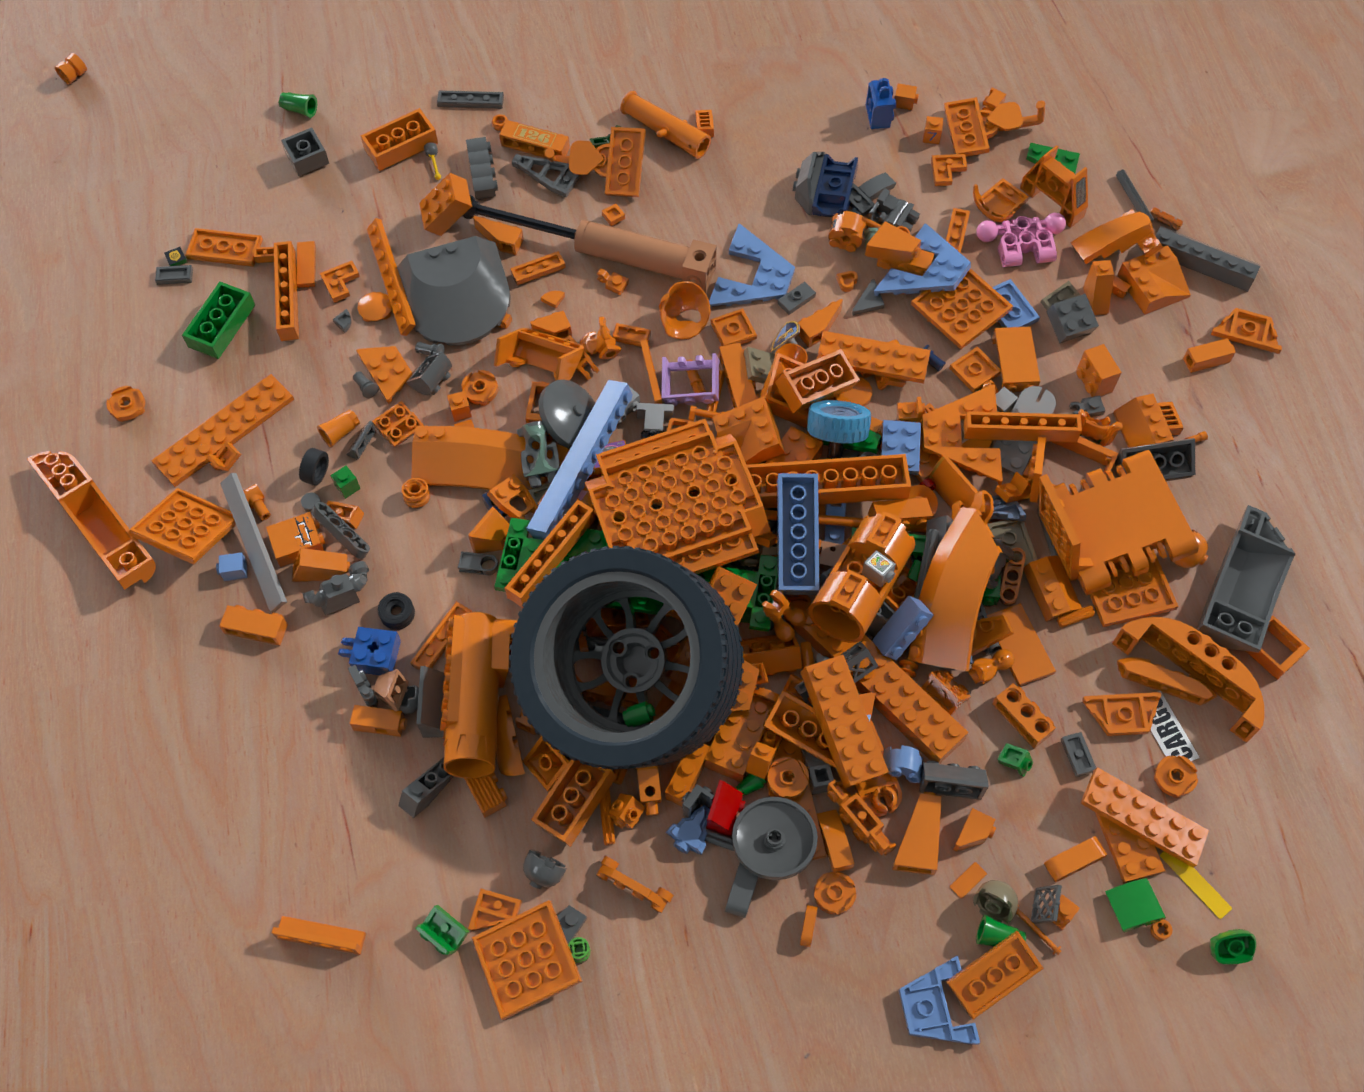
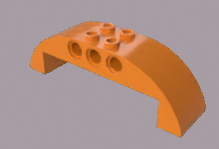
(1203, 659)

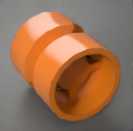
(70, 68)

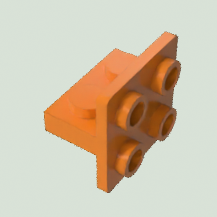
(946, 691)

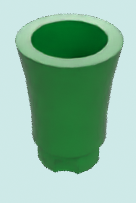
(299, 103)
(993, 932)

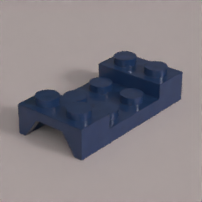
(834, 187)

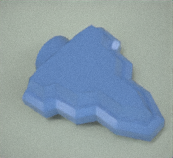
(691, 832)

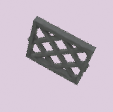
(1056, 902)

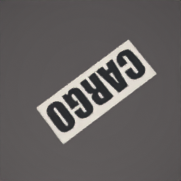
(1170, 733)

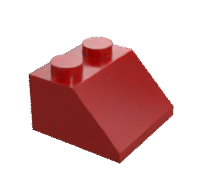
(725, 809)

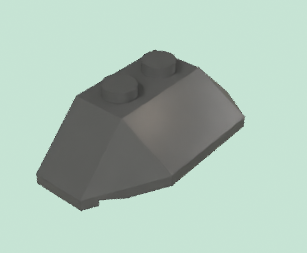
(807, 180)

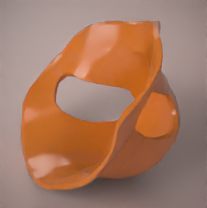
(680, 298)

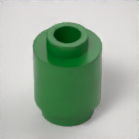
(639, 714)

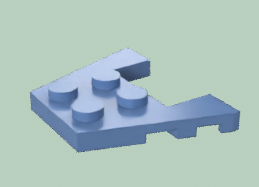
(927, 1008)

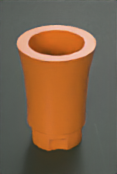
(338, 427)

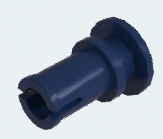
(934, 360)

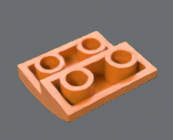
(397, 423)

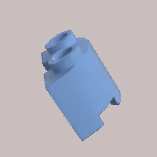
(904, 762)

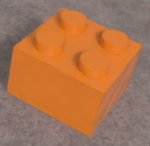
(1098, 371)

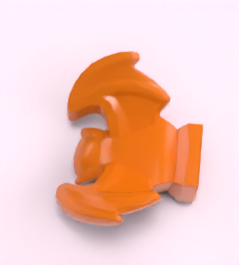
(603, 343)

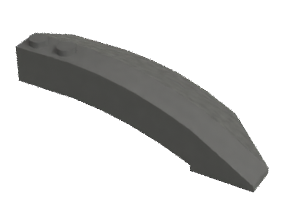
(1247, 584)

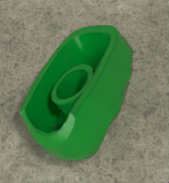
(1233, 946)

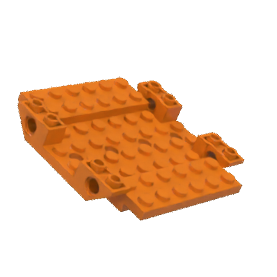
(664, 468)

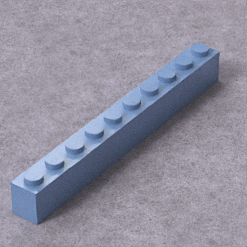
(580, 458)

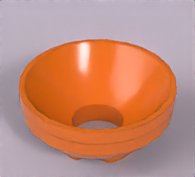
(793, 351)

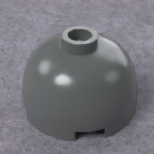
(542, 870)

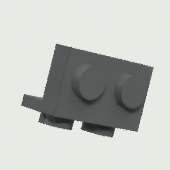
(696, 798)

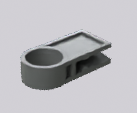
(472, 563)

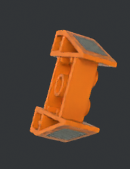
(1060, 185)

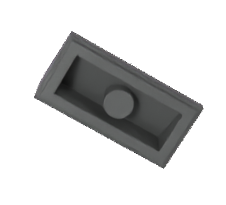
(362, 441)

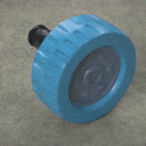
(838, 423)

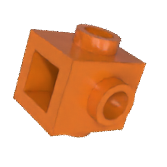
(626, 811)

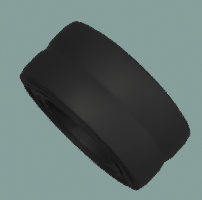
(394, 600)

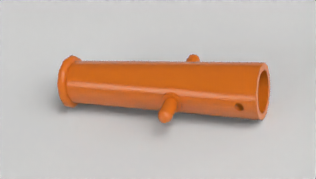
(666, 125)

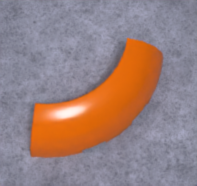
(507, 750)

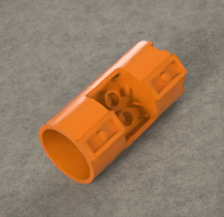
(848, 598)

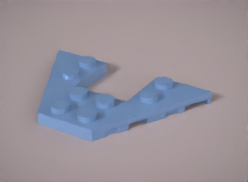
(943, 274)
(770, 280)

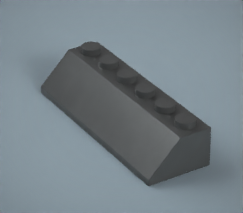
(1209, 259)

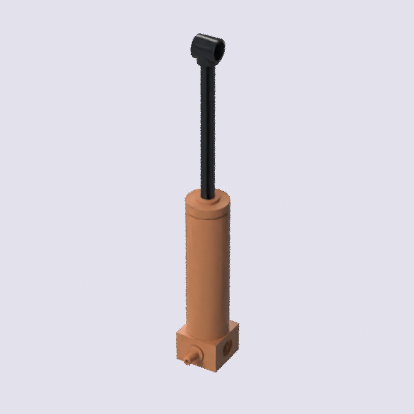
(622, 246)

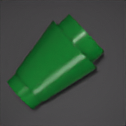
(750, 784)

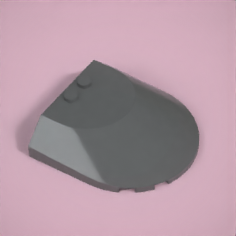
(456, 290)

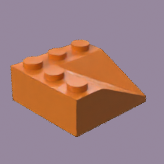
(1155, 280)
(773, 395)
(753, 429)

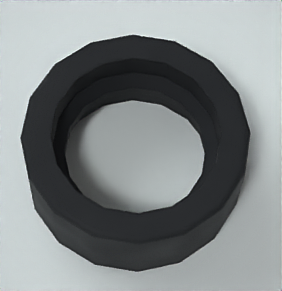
(313, 466)

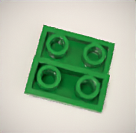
(1135, 904)

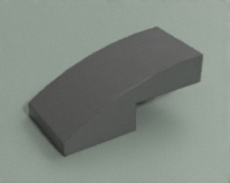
(875, 186)

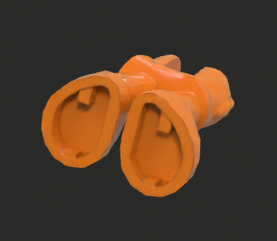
(793, 616)

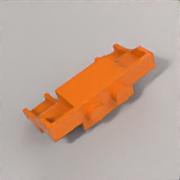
(860, 818)

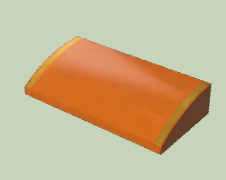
(952, 483)

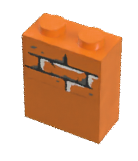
(293, 534)

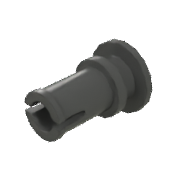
(428, 349)
(367, 387)

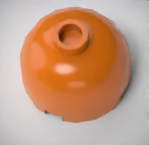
(1197, 558)

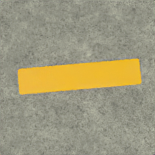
(1198, 885)

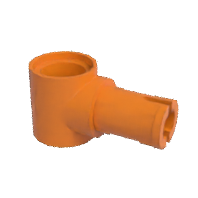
(255, 500)

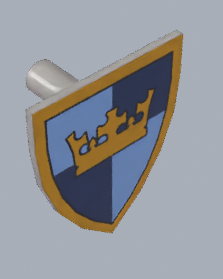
(786, 335)

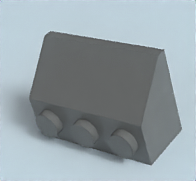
(430, 702)
(954, 780)

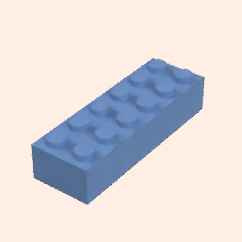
(797, 534)

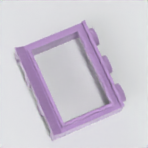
(682, 365)

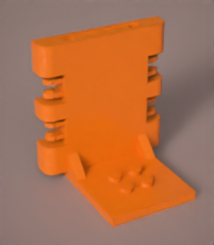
(1114, 522)

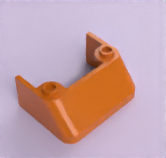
(540, 351)

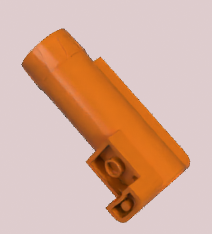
(473, 674)

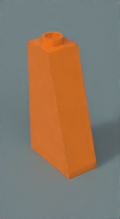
(921, 840)

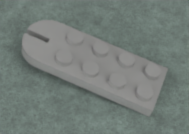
(1017, 454)

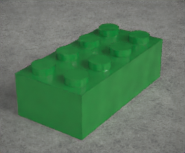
(218, 320)

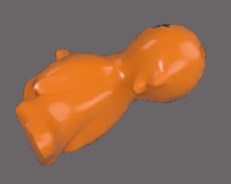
(985, 668)

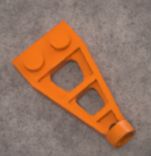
(509, 490)

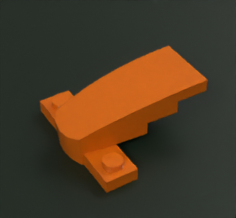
(1118, 235)

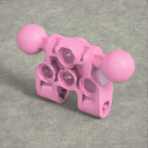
(1024, 236)

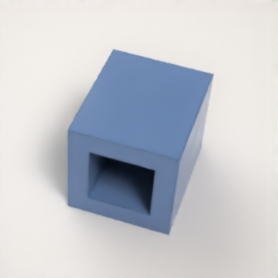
(232, 566)

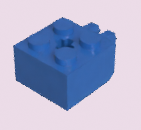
(880, 104)
(373, 650)

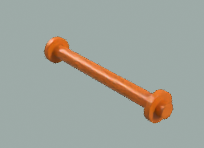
(1056, 949)

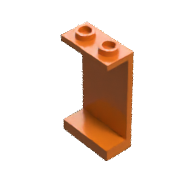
(1016, 358)

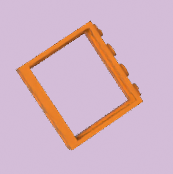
(1085, 448)

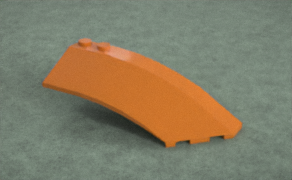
(470, 456)
(955, 592)

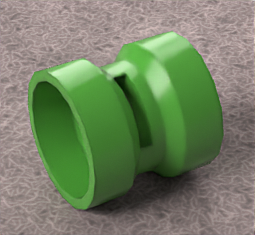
(582, 952)

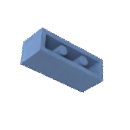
(902, 628)

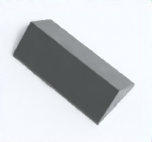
(1173, 458)

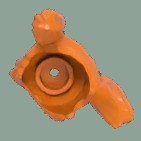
(1099, 428)

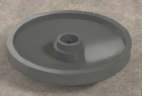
(564, 410)
(774, 838)

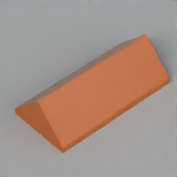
(798, 725)

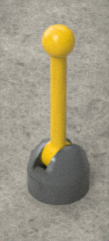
(431, 151)

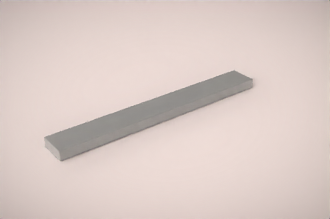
(253, 542)

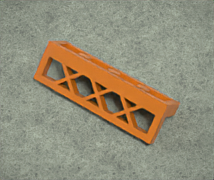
(320, 935)

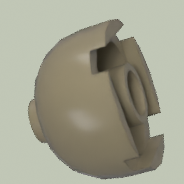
(996, 900)

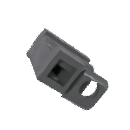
(893, 211)

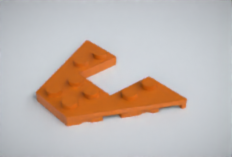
(943, 434)

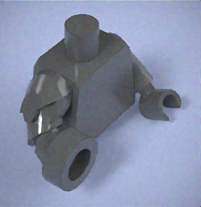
(340, 589)

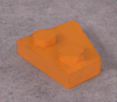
(493, 909)

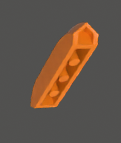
(1164, 680)

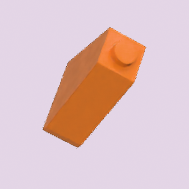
(893, 244)
(1099, 286)
(318, 565)

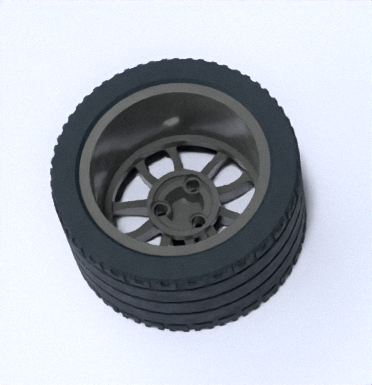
(546, 656)

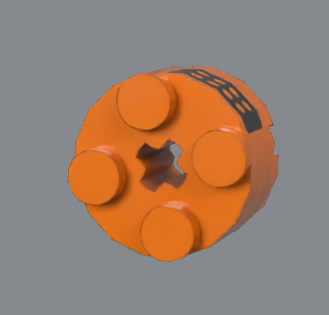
(847, 231)

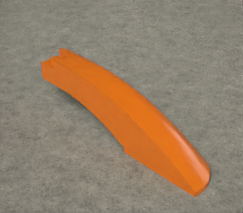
(94, 517)

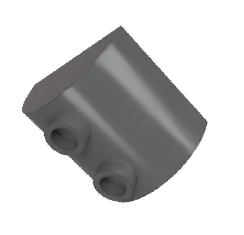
(430, 373)

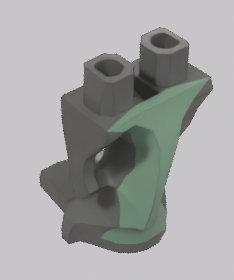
(541, 464)

